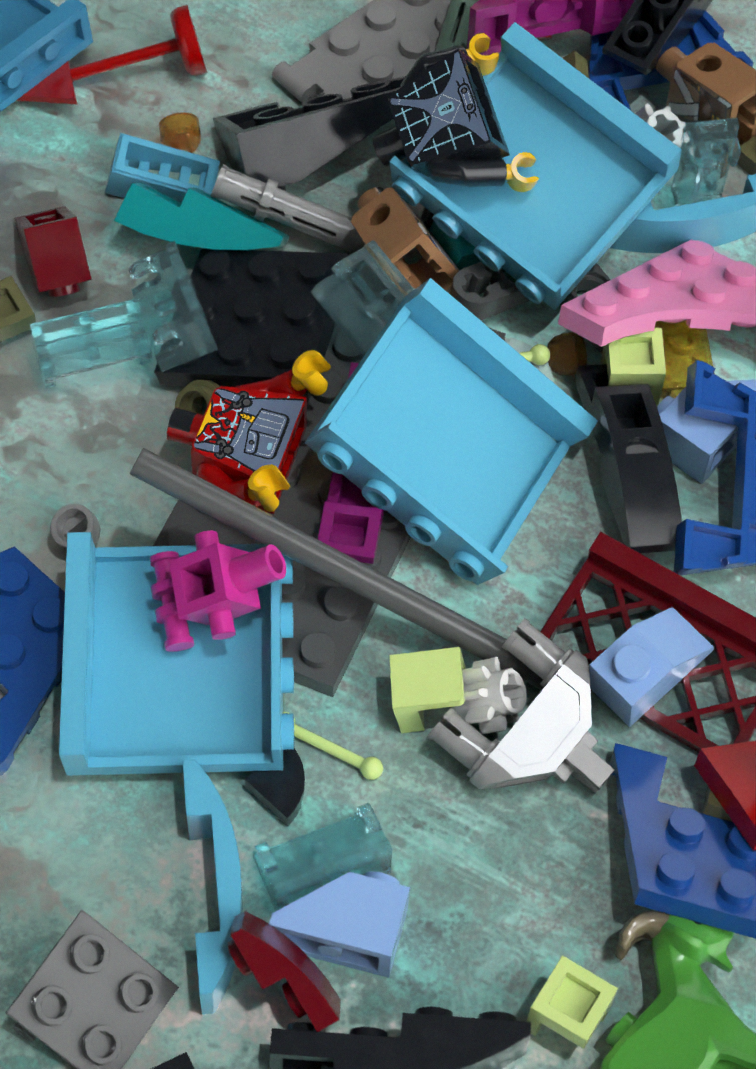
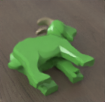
(689, 1018)

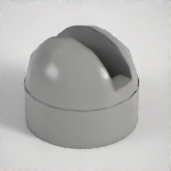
(74, 519)

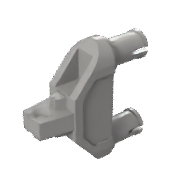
(549, 734)

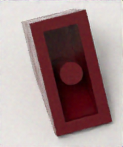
(54, 250)

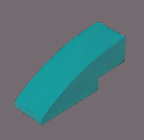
(196, 221)

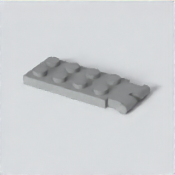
(366, 48)

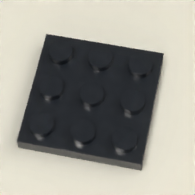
(257, 314)

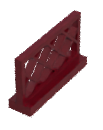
(657, 590)

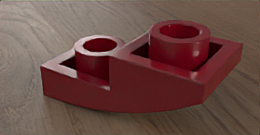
(273, 956)

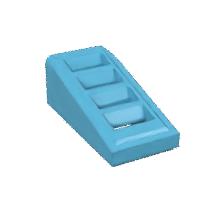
(146, 155)

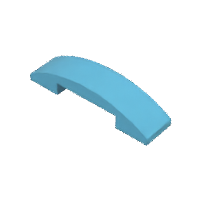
(707, 221)
(210, 819)

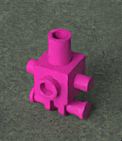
(210, 587)

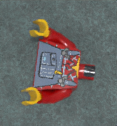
(252, 432)

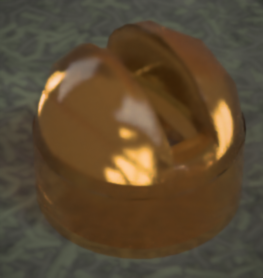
(180, 131)
(567, 353)

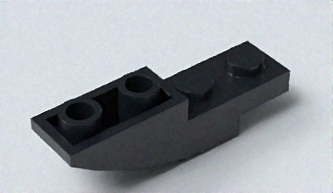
(651, 29)
(634, 461)
(426, 1041)

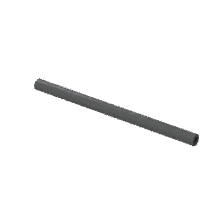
(327, 561)

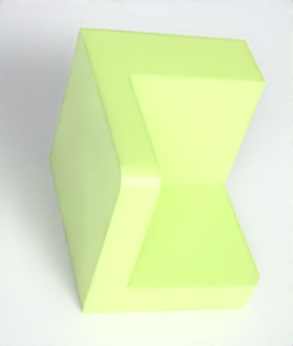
(637, 361)
(424, 683)
(572, 1002)

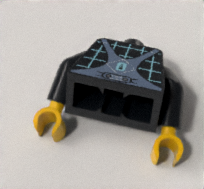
(450, 123)

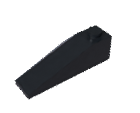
(295, 142)

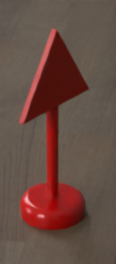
(59, 85)

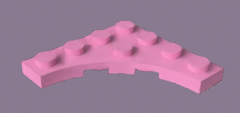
(673, 287)

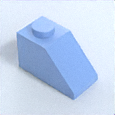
(695, 442)
(646, 663)
(349, 921)

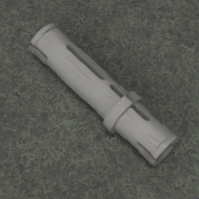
(286, 208)

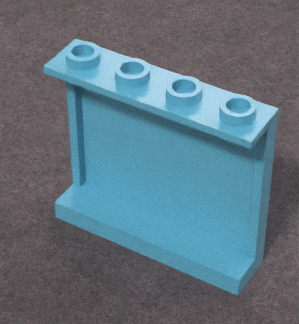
(592, 166)
(449, 431)
(149, 708)

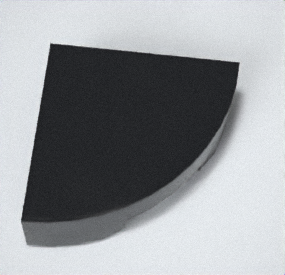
(280, 790)

